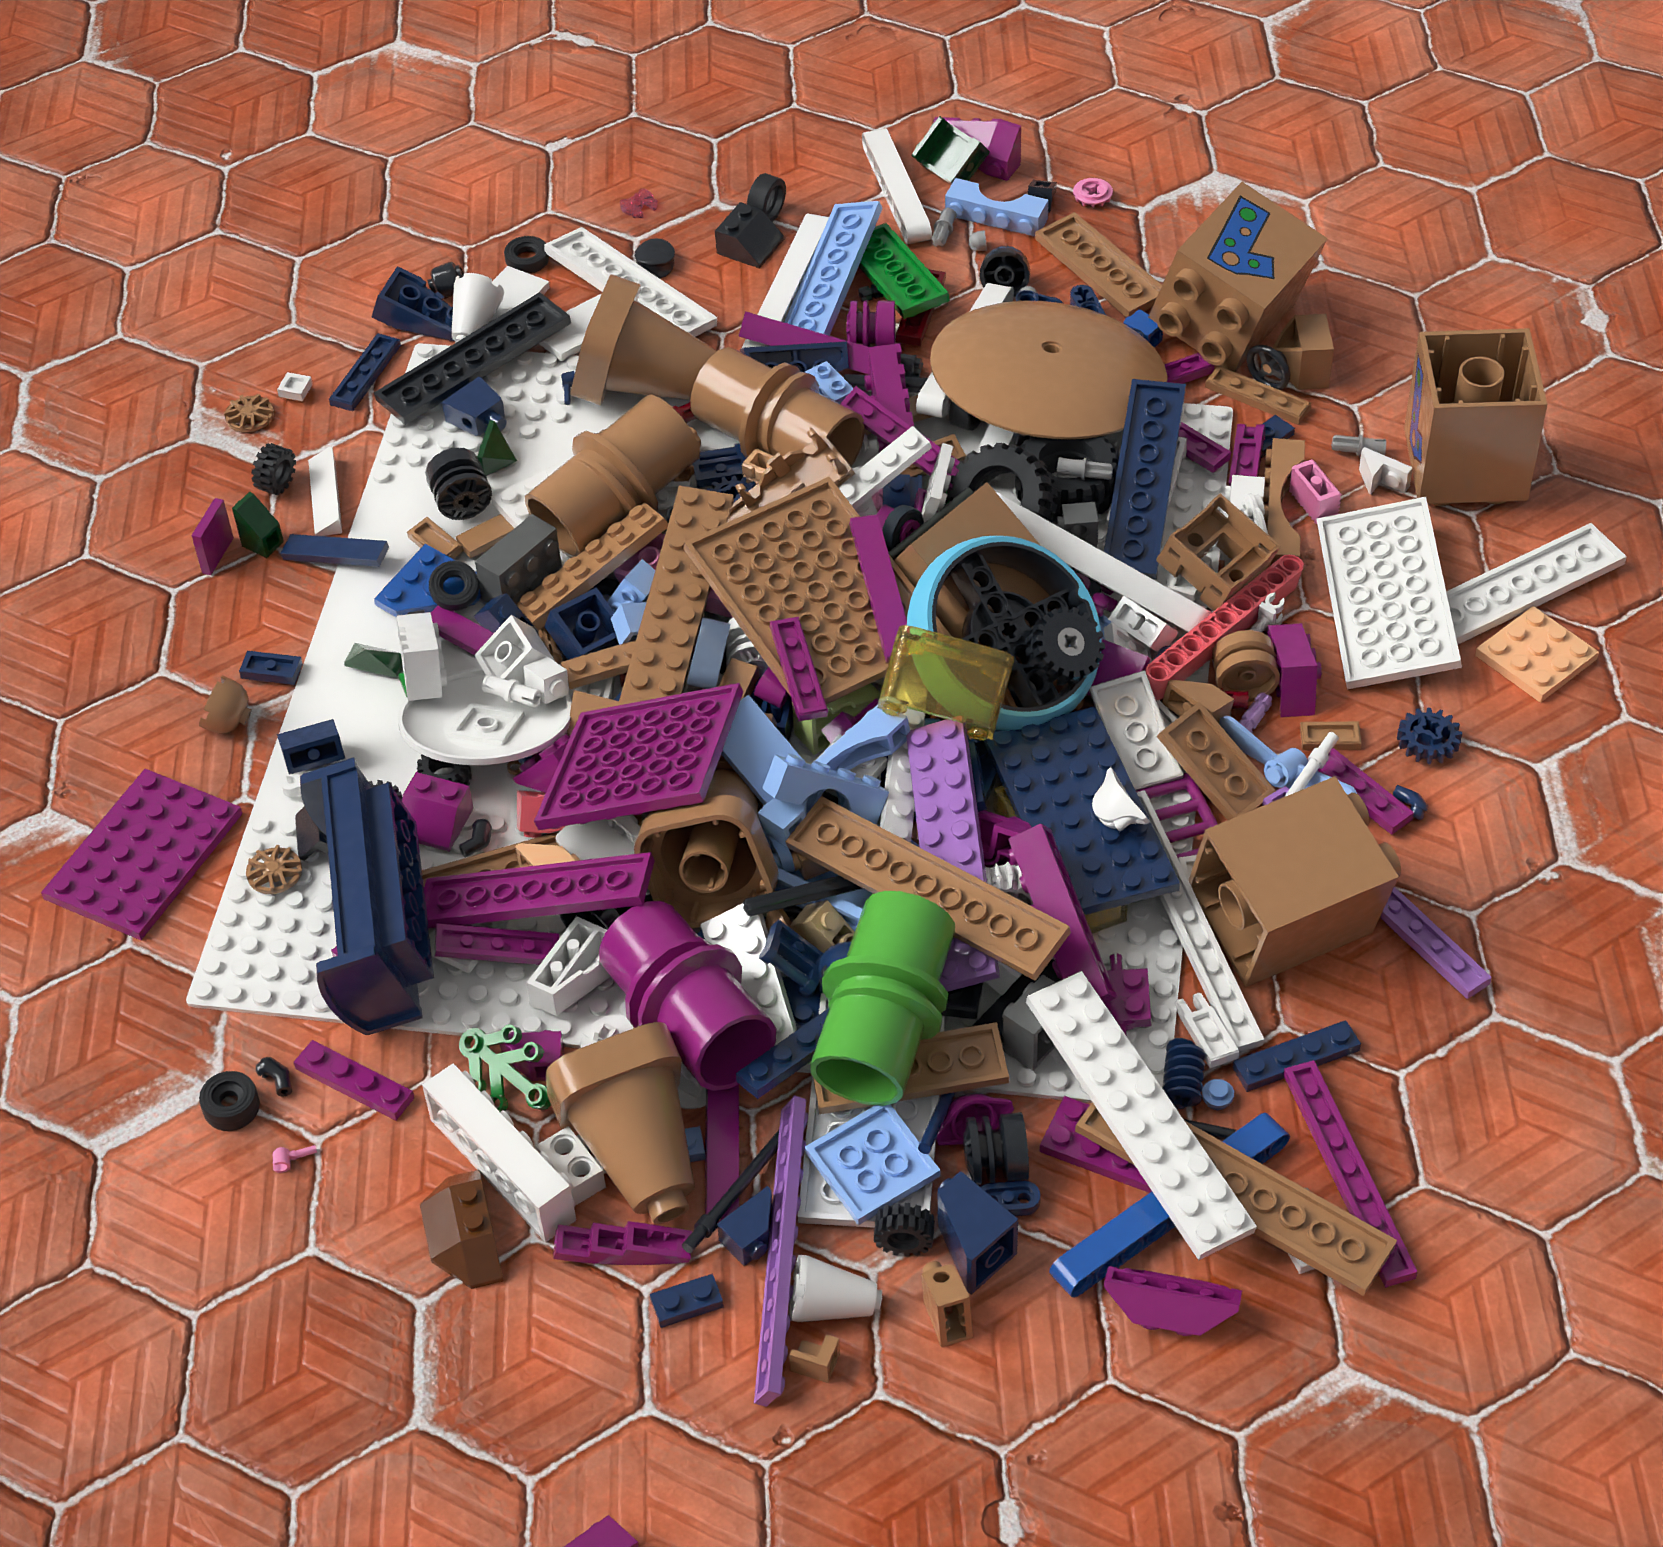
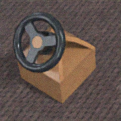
(1299, 355)

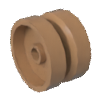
(1246, 663)

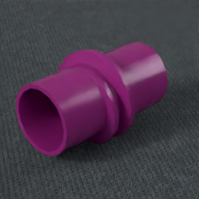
(689, 987)

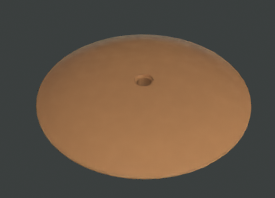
(1043, 368)

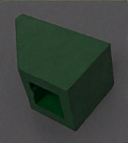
(257, 526)

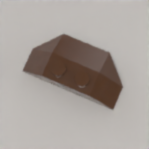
(461, 1231)

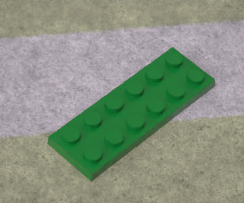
(900, 274)

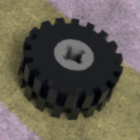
(1051, 649)

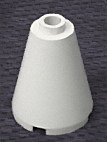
(473, 303)
(830, 1292)

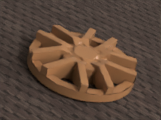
(252, 411)
(273, 869)

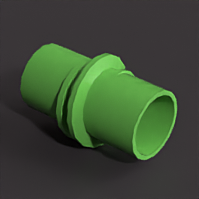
(883, 998)

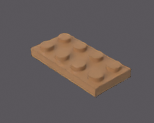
(1215, 762)

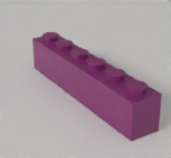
(1053, 893)

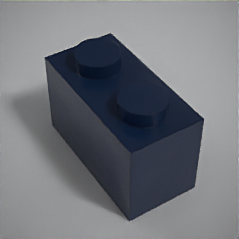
(311, 746)

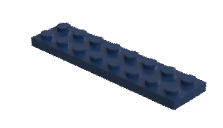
(1145, 474)

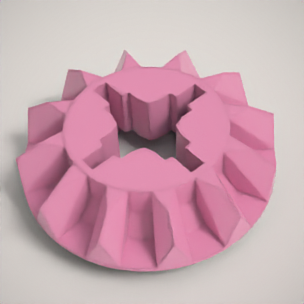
(1085, 188)

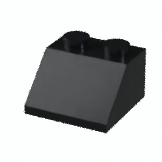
(747, 236)

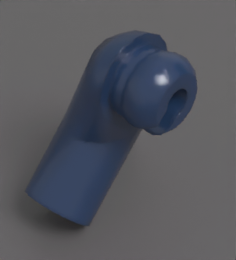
(1413, 799)

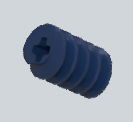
(1183, 1073)

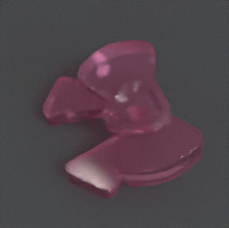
(635, 203)

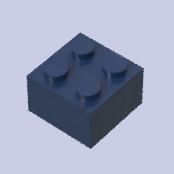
(582, 625)

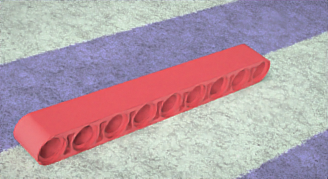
(1234, 615)

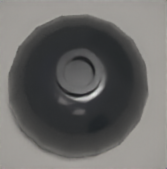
(1005, 267)

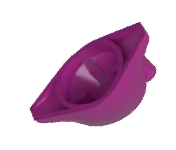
(975, 1106)

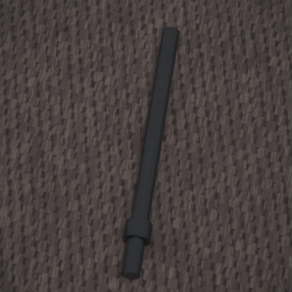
(708, 1222)

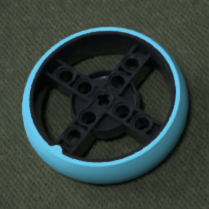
(1065, 588)

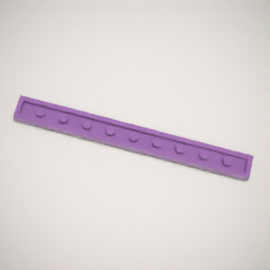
(1426, 938)
(780, 1253)

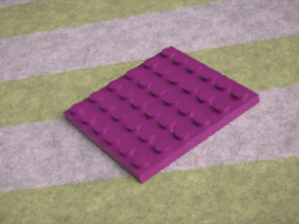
(640, 757)

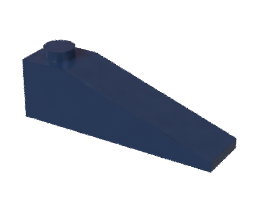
(802, 355)

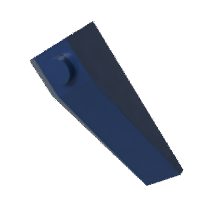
(413, 307)

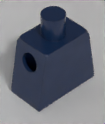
(474, 407)

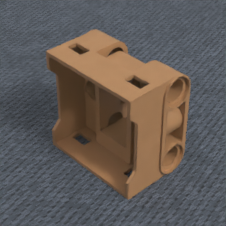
(1235, 537)

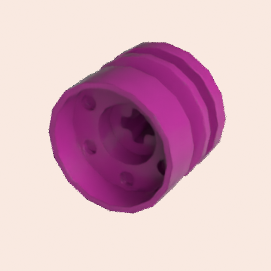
(872, 327)

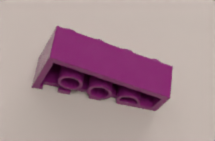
(888, 383)

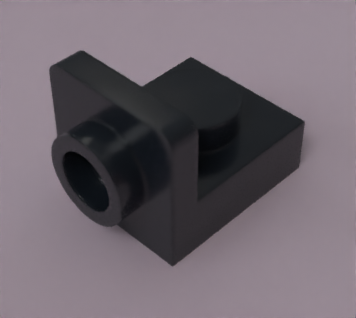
(1044, 190)

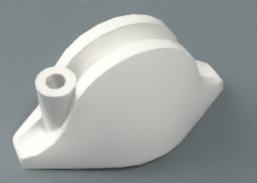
(1115, 806)

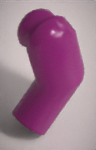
(1104, 602)

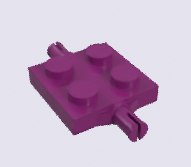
(1132, 1003)

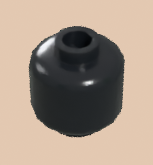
(443, 278)

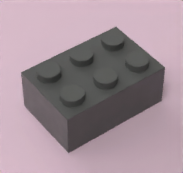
(519, 560)

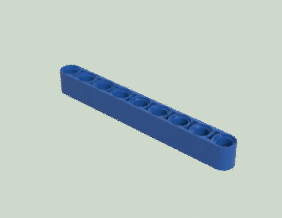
(1148, 1220)

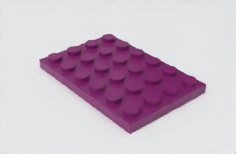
(142, 854)

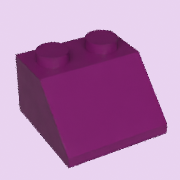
(438, 809)

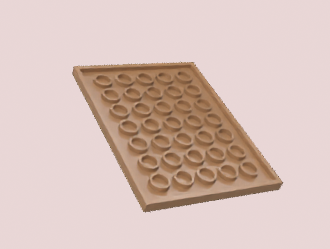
(803, 564)

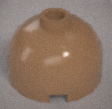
(226, 707)

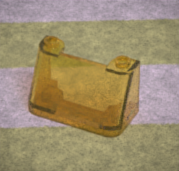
(946, 679)

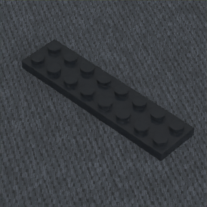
(472, 358)

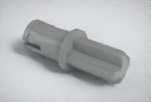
(943, 227)
(1356, 444)
(1084, 469)

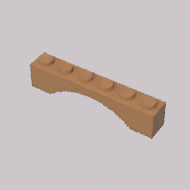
(1281, 458)

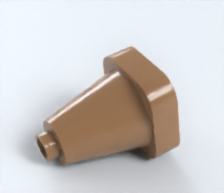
(635, 350)
(709, 851)
(629, 1115)

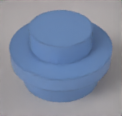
(1217, 1094)

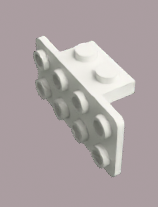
(600, 838)

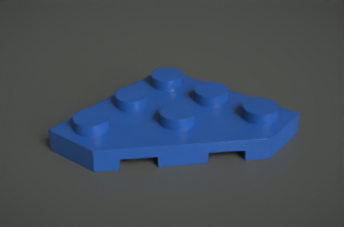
(410, 586)

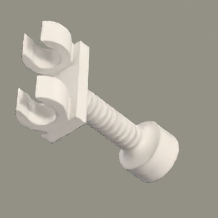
(1267, 614)

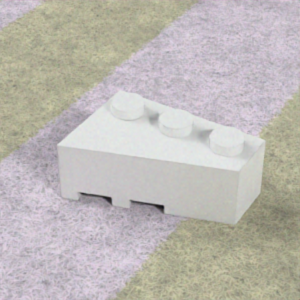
(569, 968)

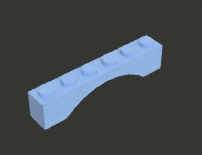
(869, 739)

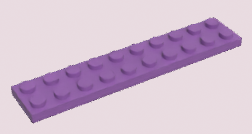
(950, 827)

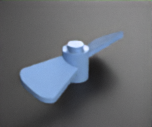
(1279, 769)

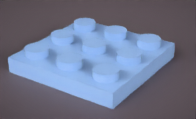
(872, 1162)

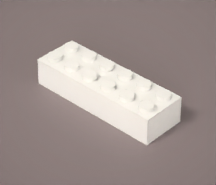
(500, 1151)

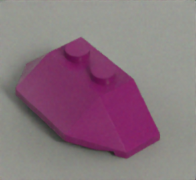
(1171, 1300)

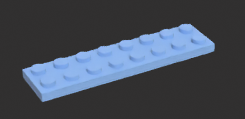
(833, 266)

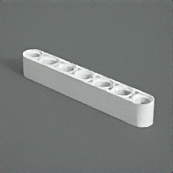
(896, 186)

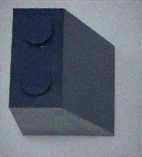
(975, 1230)

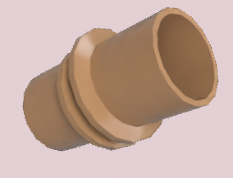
(771, 406)
(614, 473)

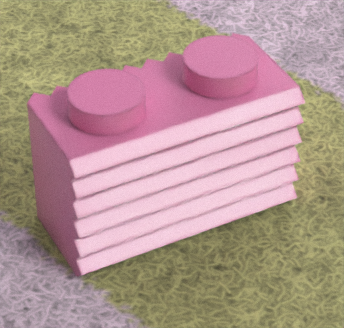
(1314, 490)

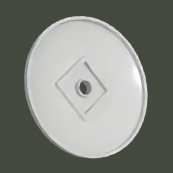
(480, 726)

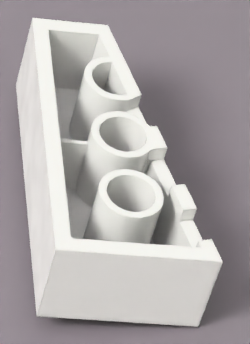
(421, 656)

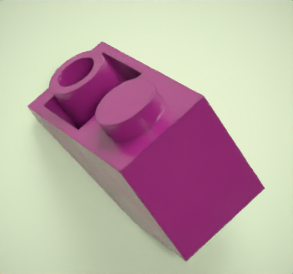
(553, 1049)

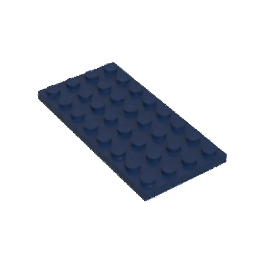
(1052, 782)

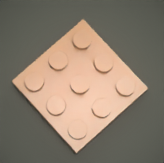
(1536, 654)

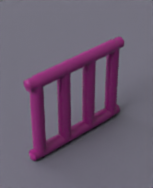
(1197, 803)

